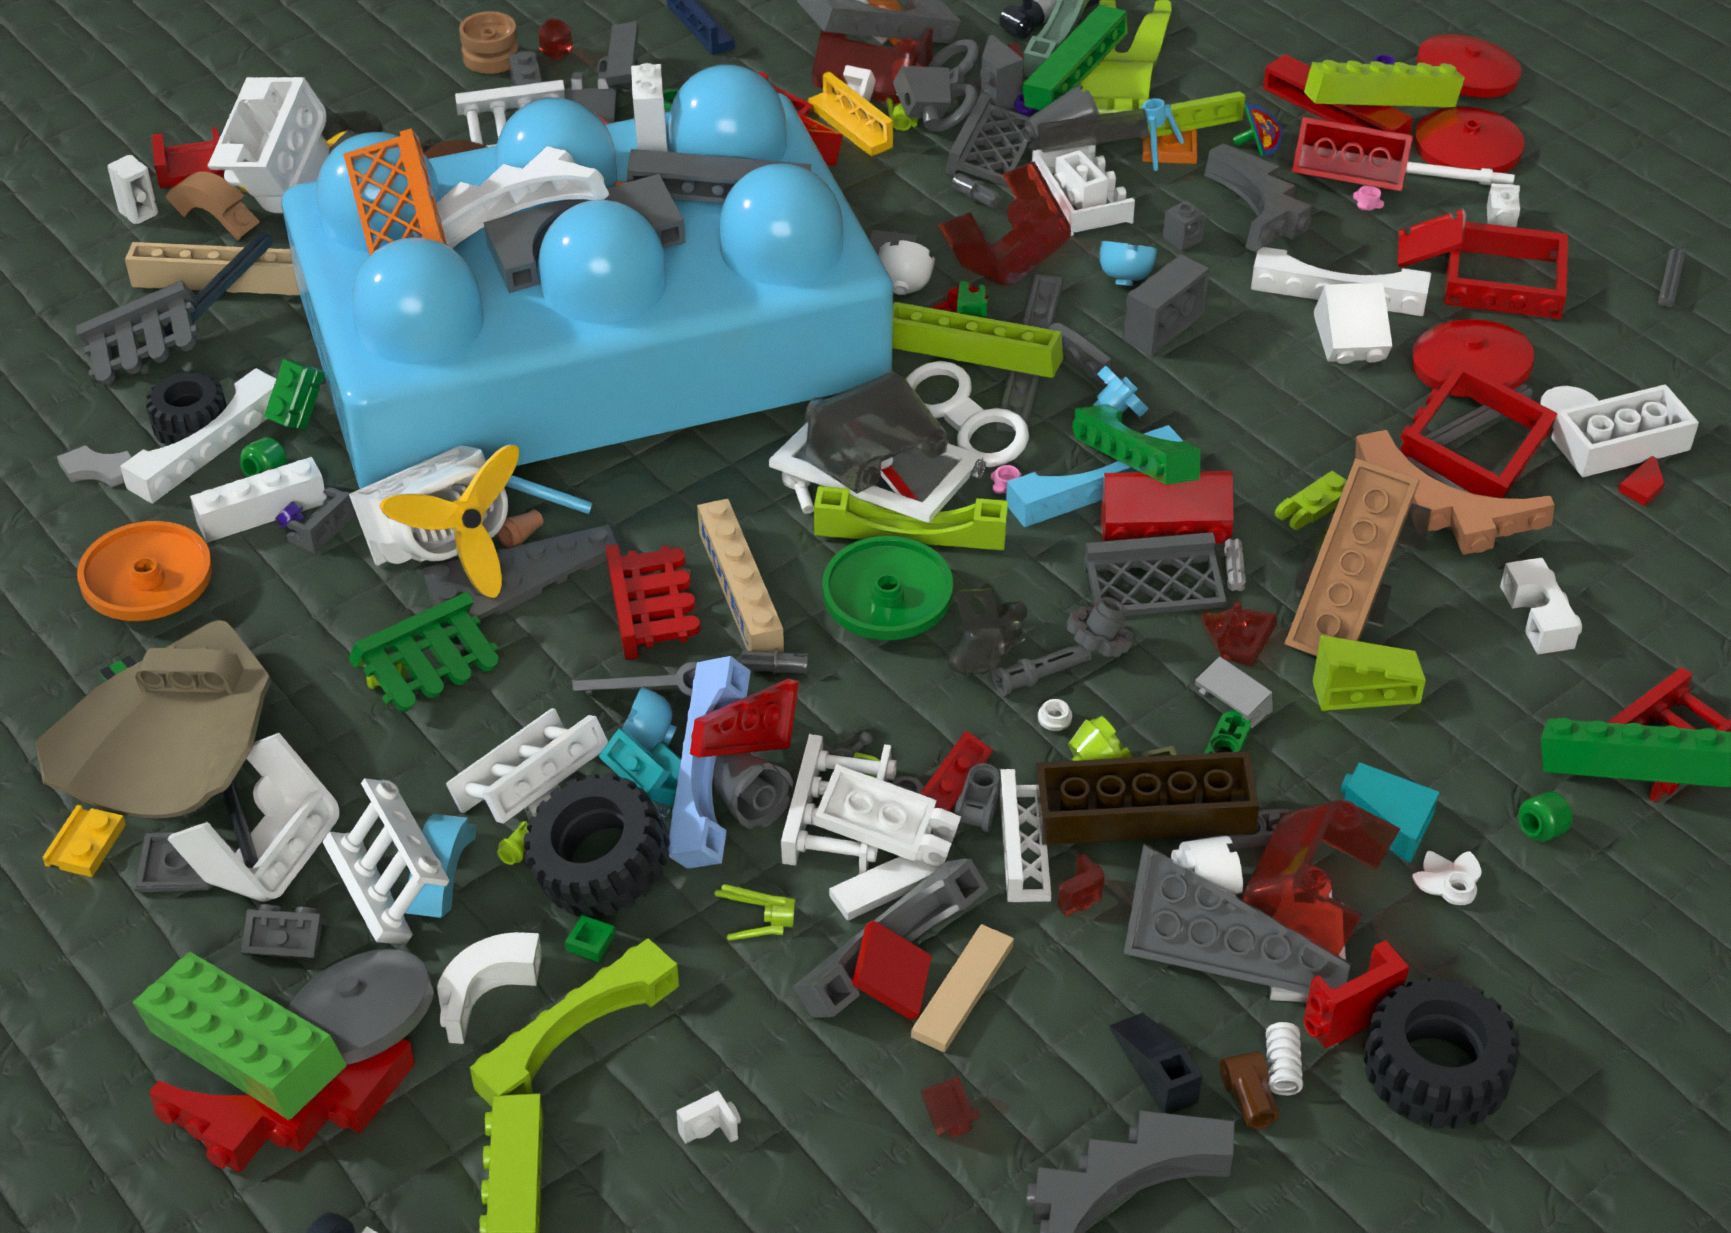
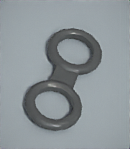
(957, 84)

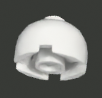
(907, 266)

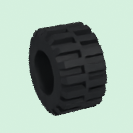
(183, 405)

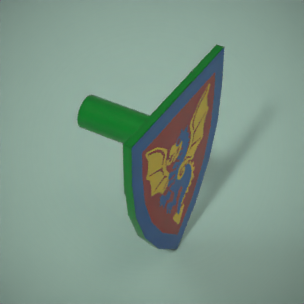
(1263, 129)

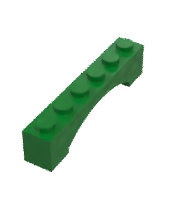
(1158, 458)

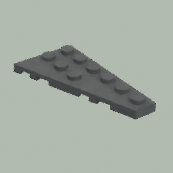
(523, 570)
(1205, 928)

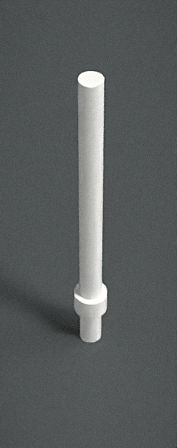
(1485, 176)

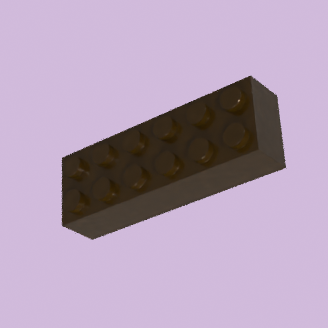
(1146, 798)

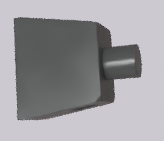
(924, 92)

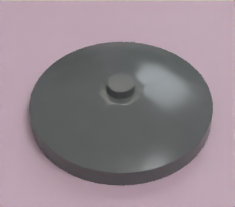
(367, 1001)

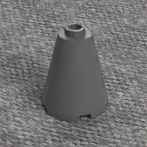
(1069, 106)
(752, 788)

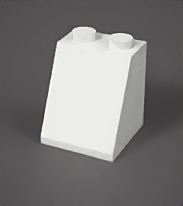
(1353, 322)

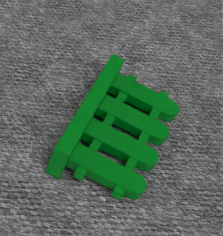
(430, 627)

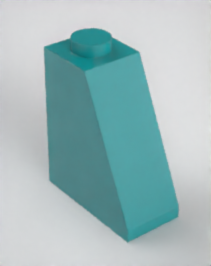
(1395, 801)

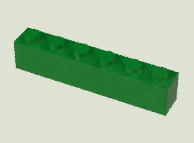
(1076, 57)
(1637, 752)

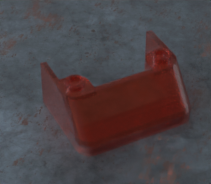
(836, 52)
(1036, 231)
(1298, 892)

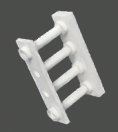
(499, 100)
(527, 765)
(810, 785)
(359, 868)

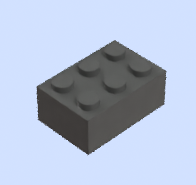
(1165, 304)

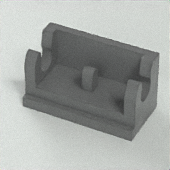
(322, 523)

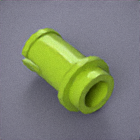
(512, 849)

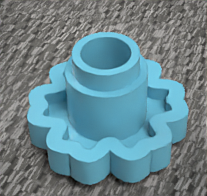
(1119, 393)

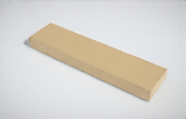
(962, 988)

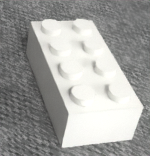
(1624, 430)

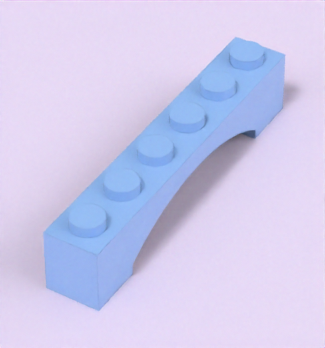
(694, 831)

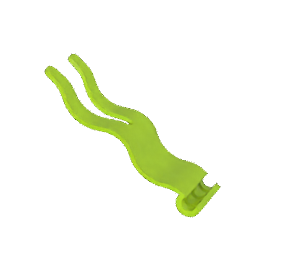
(1124, 79)

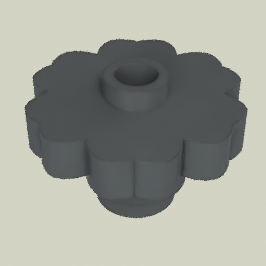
(1101, 627)

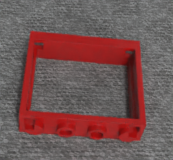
(1509, 297)
(1497, 397)

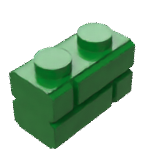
(294, 394)

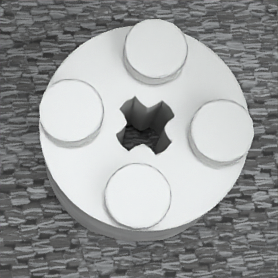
(1212, 861)

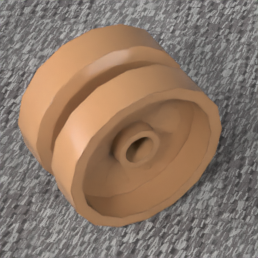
(488, 42)

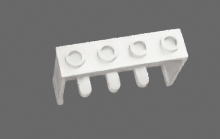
(1114, 212)

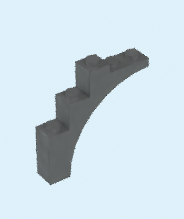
(1260, 186)
(1156, 1151)

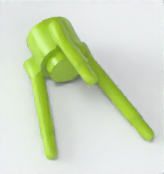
(899, 117)
(777, 911)

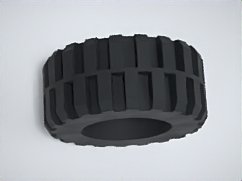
(614, 878)
(1435, 1091)

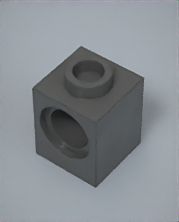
(1184, 225)

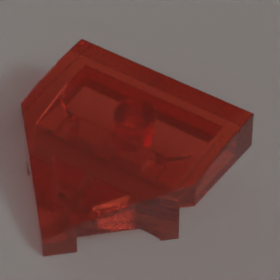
(1240, 633)

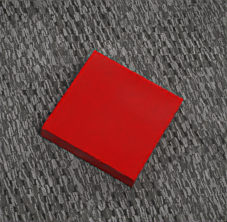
(891, 970)

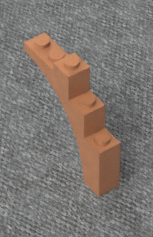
(1472, 517)

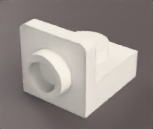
(706, 1115)

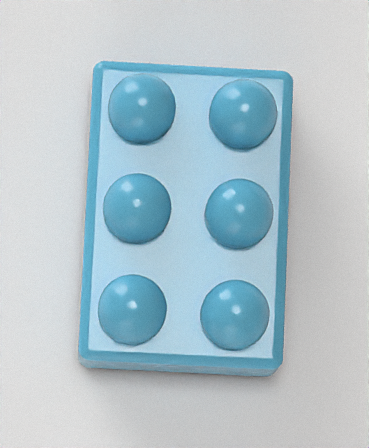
(619, 336)

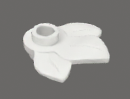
(1449, 879)

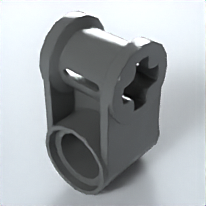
(979, 797)

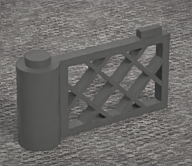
(683, 679)

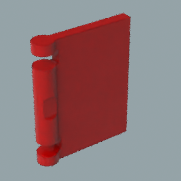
(1431, 238)

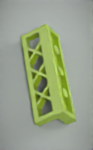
(1205, 113)

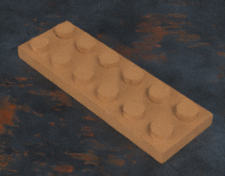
(1353, 556)

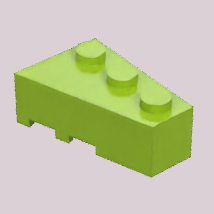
(1365, 675)

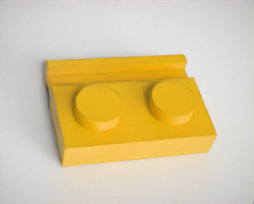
(84, 841)

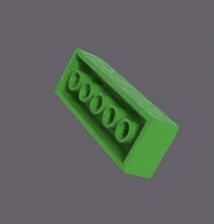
(240, 1035)

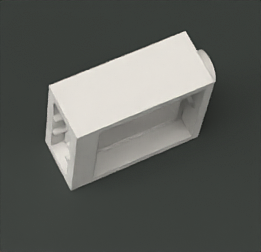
(649, 107)

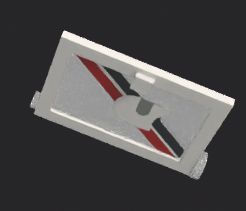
(908, 481)

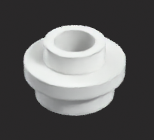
(1055, 715)

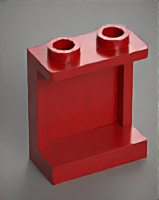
(180, 161)
(1348, 1009)

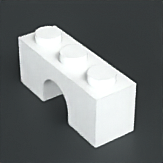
(1551, 620)

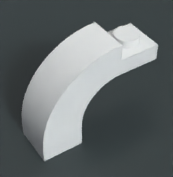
(481, 967)

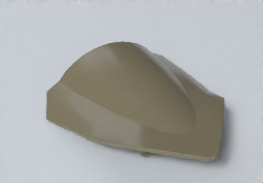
(162, 729)

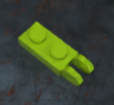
(1312, 501)

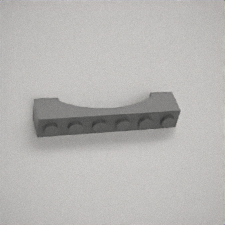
(944, 892)

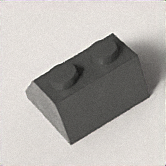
(1001, 73)

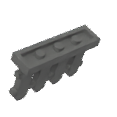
(135, 318)

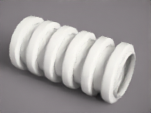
(1284, 1058)

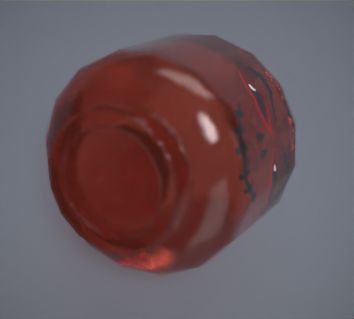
(555, 39)

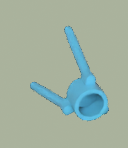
(1156, 114)

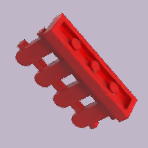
(644, 609)

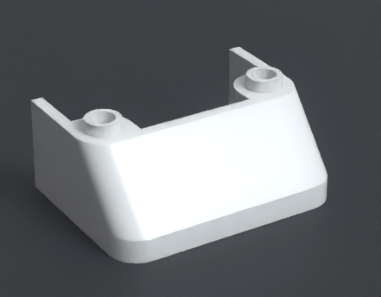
(295, 823)

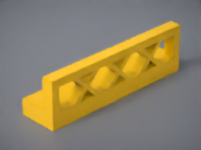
(851, 119)

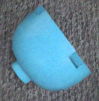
(1127, 261)
(650, 719)

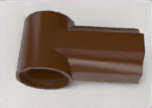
(1248, 1080)

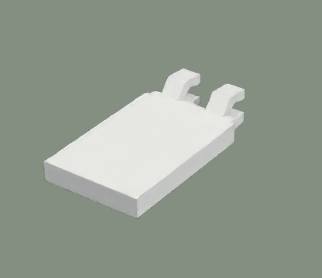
(886, 817)

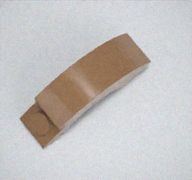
(217, 197)

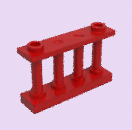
(1656, 706)

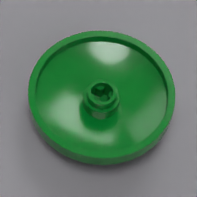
(887, 587)

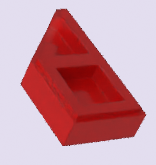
(1644, 482)

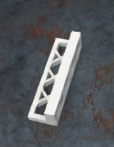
(1016, 868)

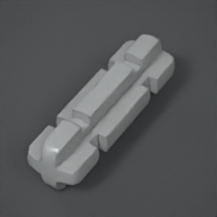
(1234, 564)

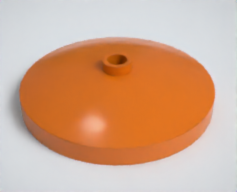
(144, 570)

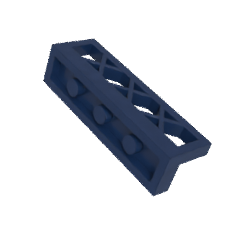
(702, 25)

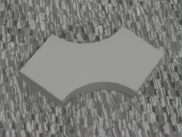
(88, 464)

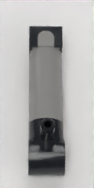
(1032, 13)

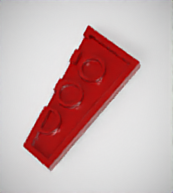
(748, 725)

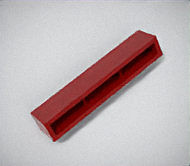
(1288, 79)

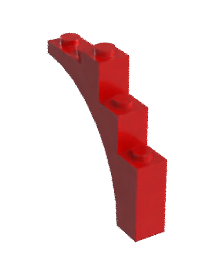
(240, 1125)

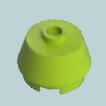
(1097, 741)

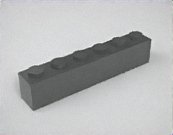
(694, 175)

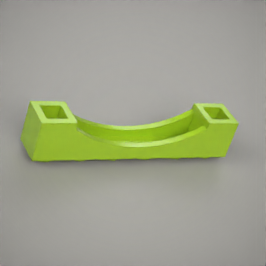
(974, 526)
(636, 978)

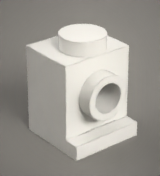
(1503, 205)

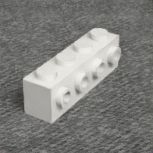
(257, 499)

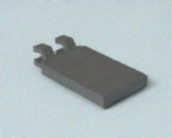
(599, 100)

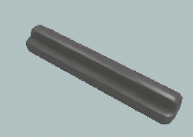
(1671, 278)

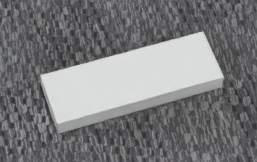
(879, 886)

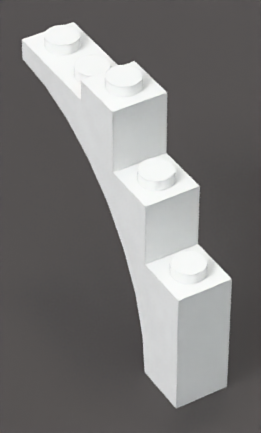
(510, 189)

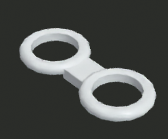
(968, 416)

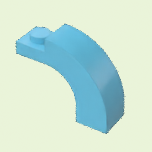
(447, 839)

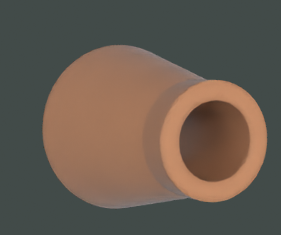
(519, 528)

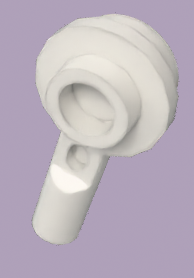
(800, 486)

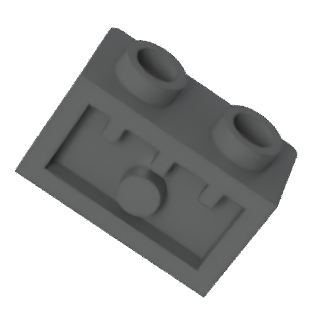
(282, 934)

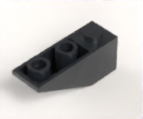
(1159, 1062)

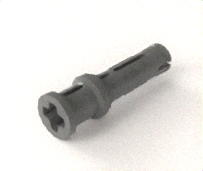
(1028, 671)

